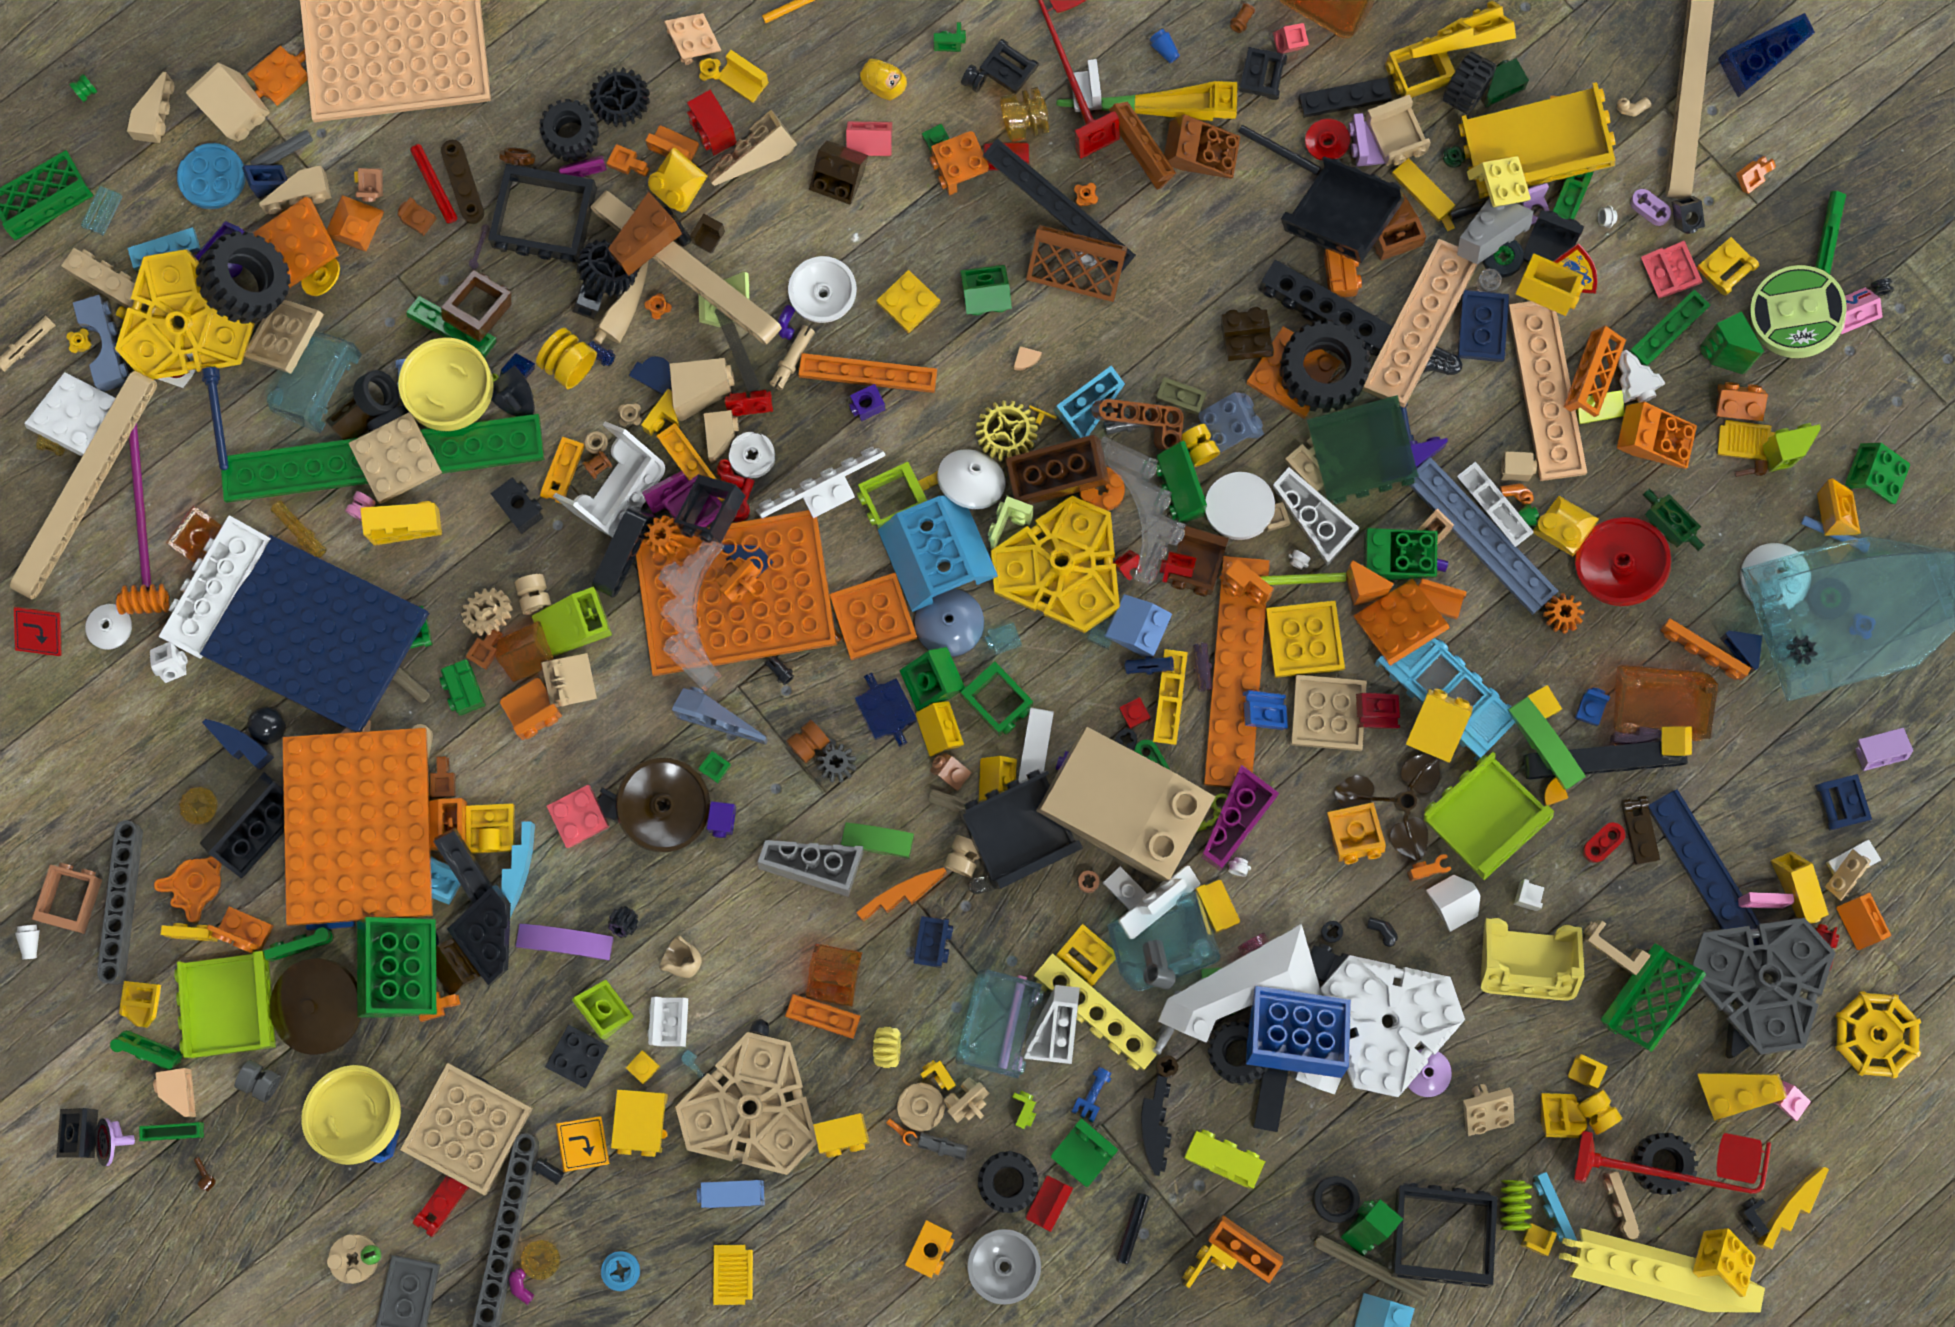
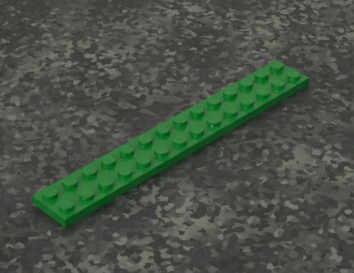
(335, 465)

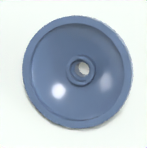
(961, 633)

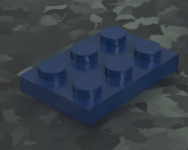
(1483, 326)

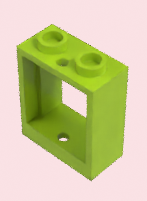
(903, 470)

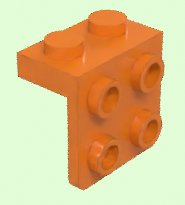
(958, 160)
(530, 709)

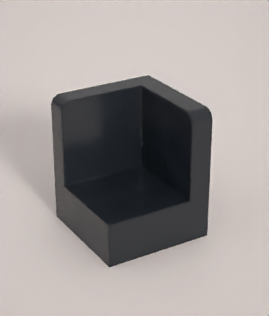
(607, 804)

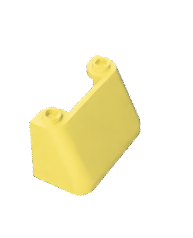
(1532, 962)

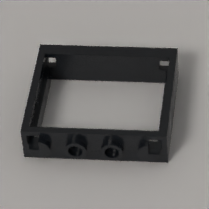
(549, 180)
(1458, 1196)

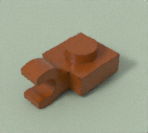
(483, 651)
(442, 783)

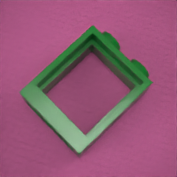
(980, 683)

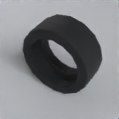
(364, 399)
(1354, 1199)

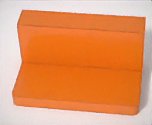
(666, 140)
(1444, 598)
(1863, 921)

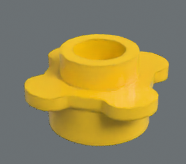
(709, 63)
(82, 346)

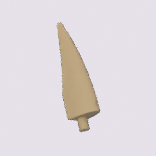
(619, 316)

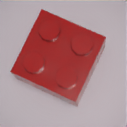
(711, 123)

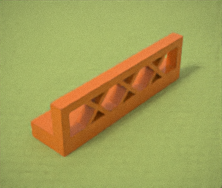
(1588, 368)

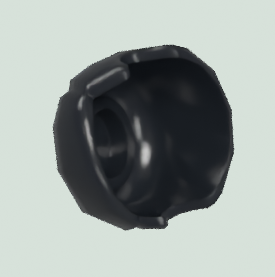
(266, 725)

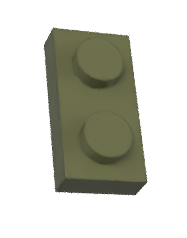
(1181, 396)

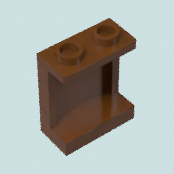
(1209, 552)

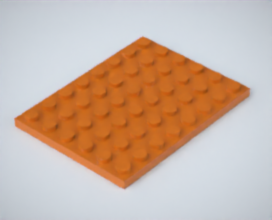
(782, 616)
(357, 826)

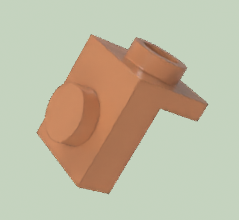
(370, 184)
(950, 771)

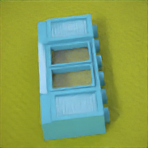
(1436, 667)

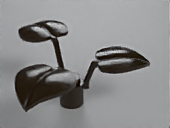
(1419, 772)

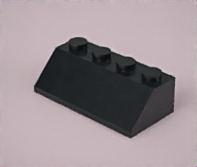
(248, 827)

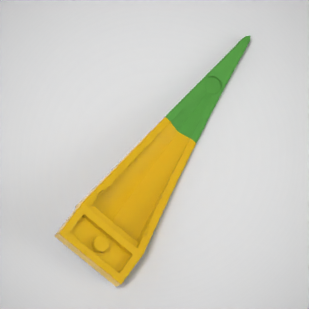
(1200, 101)

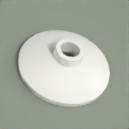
(113, 636)

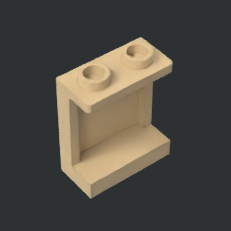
(1397, 131)
(1630, 964)

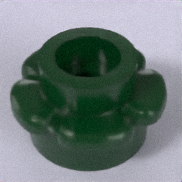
(1449, 160)

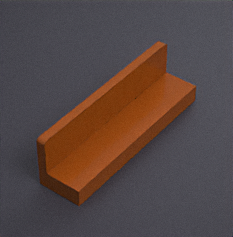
(1143, 145)

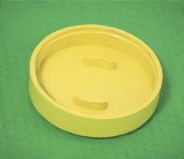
(446, 384)
(351, 1114)

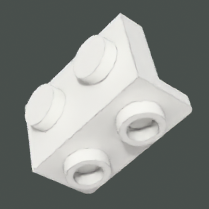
(668, 1022)

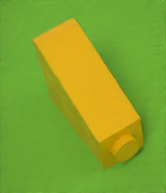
(1800, 879)

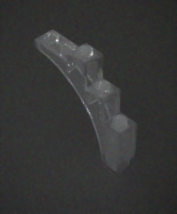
(1151, 501)
(681, 613)

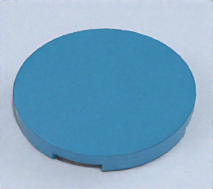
(211, 176)

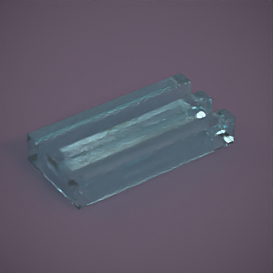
(109, 213)

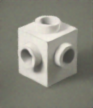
(168, 662)

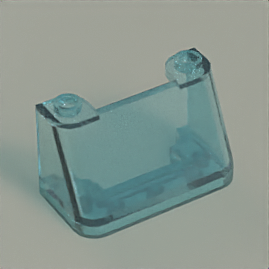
(309, 387)
(1185, 939)
(997, 1023)

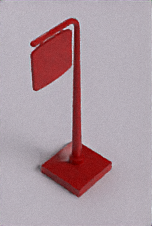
(1736, 1160)

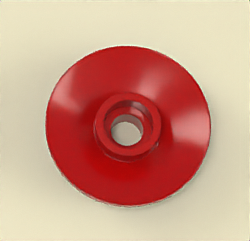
(1327, 130)

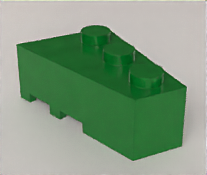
(1371, 1226)

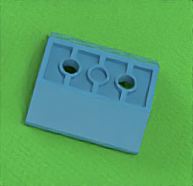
(918, 553)

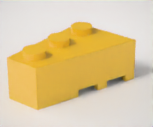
(1740, 1092)

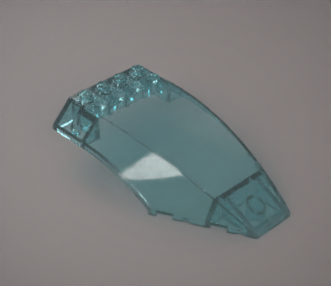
(1864, 603)

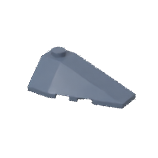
(702, 710)

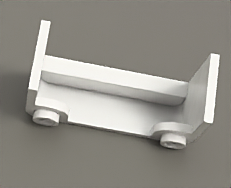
(623, 489)

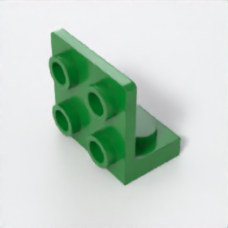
(1878, 470)
(1084, 1153)

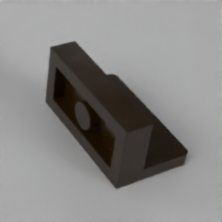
(349, 420)
(454, 967)

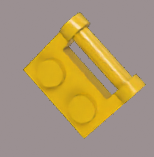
(1722, 260)
(1092, 949)

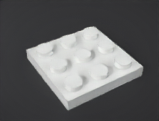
(70, 413)

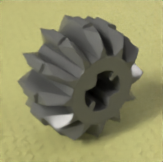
(842, 757)

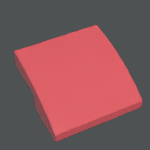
(1671, 269)

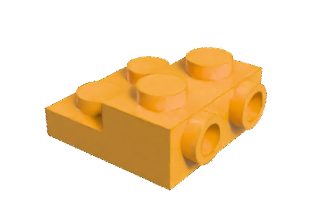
(1356, 833)

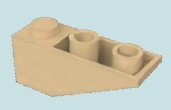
(149, 113)
(304, 183)

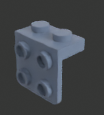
(1232, 420)

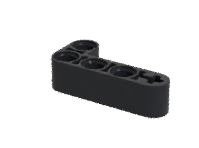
(622, 550)

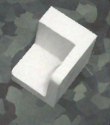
(1529, 895)

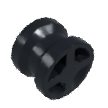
(974, 78)

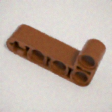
(1137, 417)

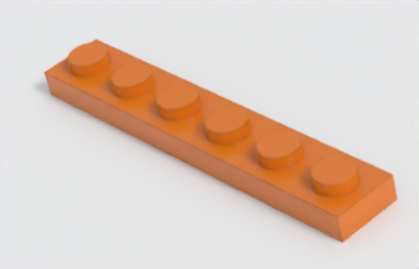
(868, 373)

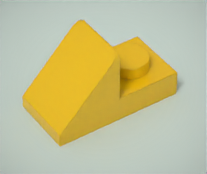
(661, 411)

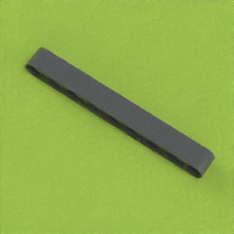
(503, 1228)

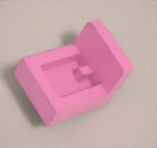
(1795, 1102)

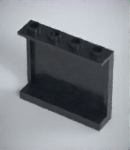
(1344, 210)
(1011, 833)

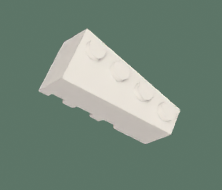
(1319, 519)

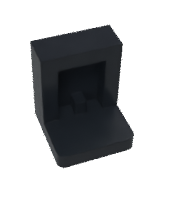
(1752, 1222)

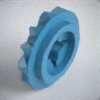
(610, 1264)

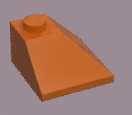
(354, 223)

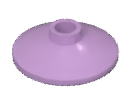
(1439, 1080)

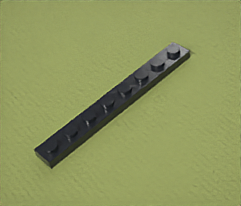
(1049, 197)

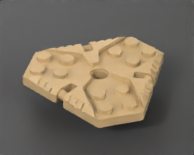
(777, 1132)

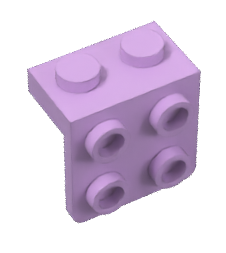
(1364, 146)

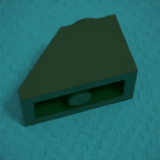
(1506, 81)

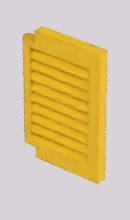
(1743, 439)
(732, 1275)

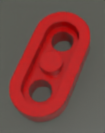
(1603, 842)

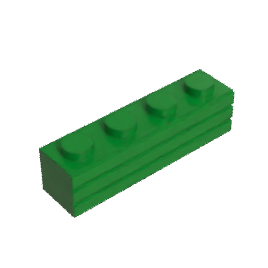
(171, 1131)

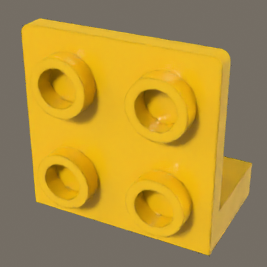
(1725, 1256)
(1219, 1258)

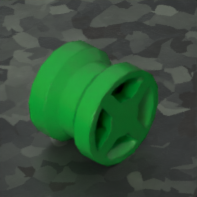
(83, 88)

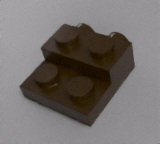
(1247, 334)

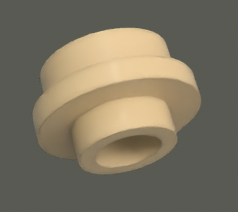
(593, 436)

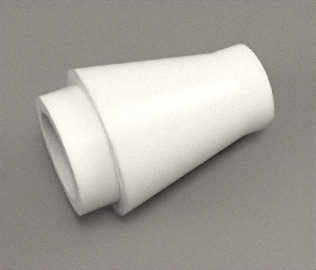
(28, 940)

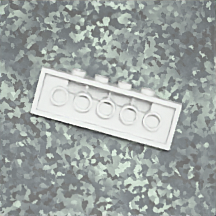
(213, 585)

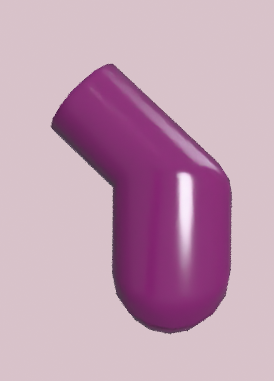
(517, 1287)

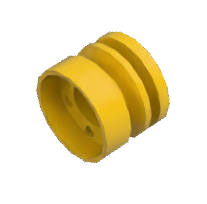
(566, 358)

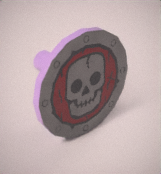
(107, 1137)

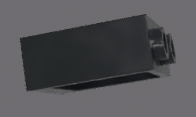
(695, 501)

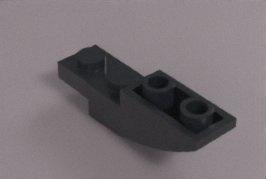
(1155, 1137)

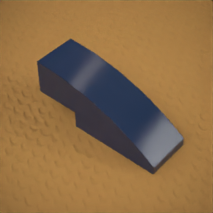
(239, 743)

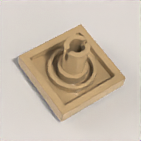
(1488, 1110)

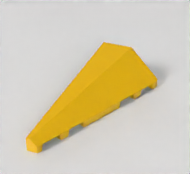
(1480, 29)

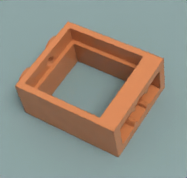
(48, 893)

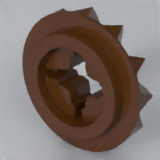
(517, 156)

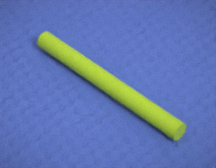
(1305, 578)

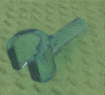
(688, 1059)

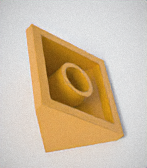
(1838, 509)

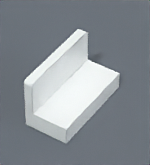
(1090, 87)

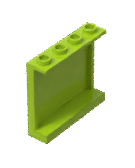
(1487, 816)
(225, 1005)

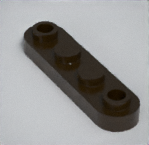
(462, 181)

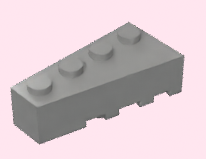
(813, 864)

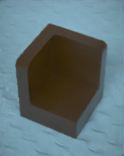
(707, 233)

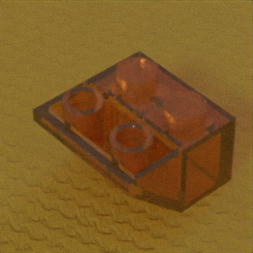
(833, 974)

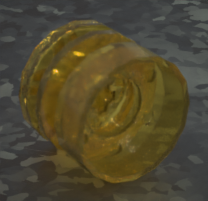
(1024, 114)

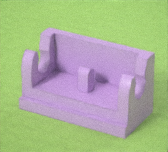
(1883, 749)

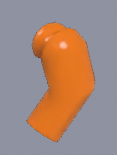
(1518, 491)

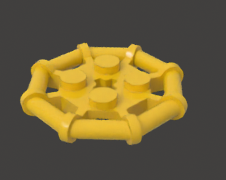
(1875, 1048)

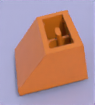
(446, 815)

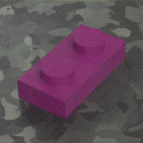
(662, 490)

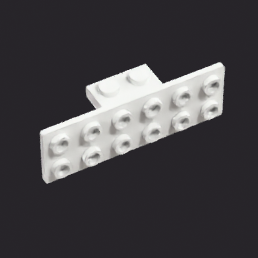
(825, 491)

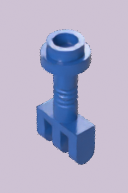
(1101, 1076)

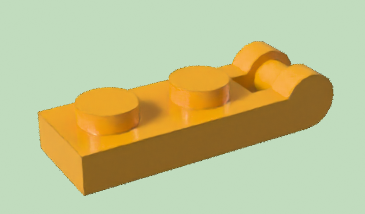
(562, 468)

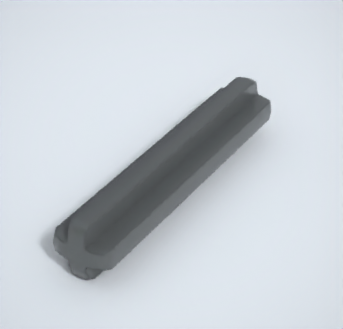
(283, 149)

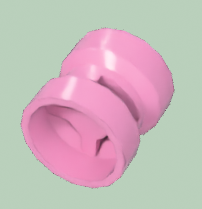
(360, 500)

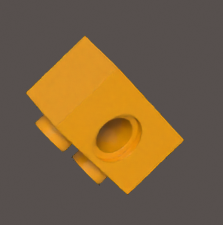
(919, 1260)

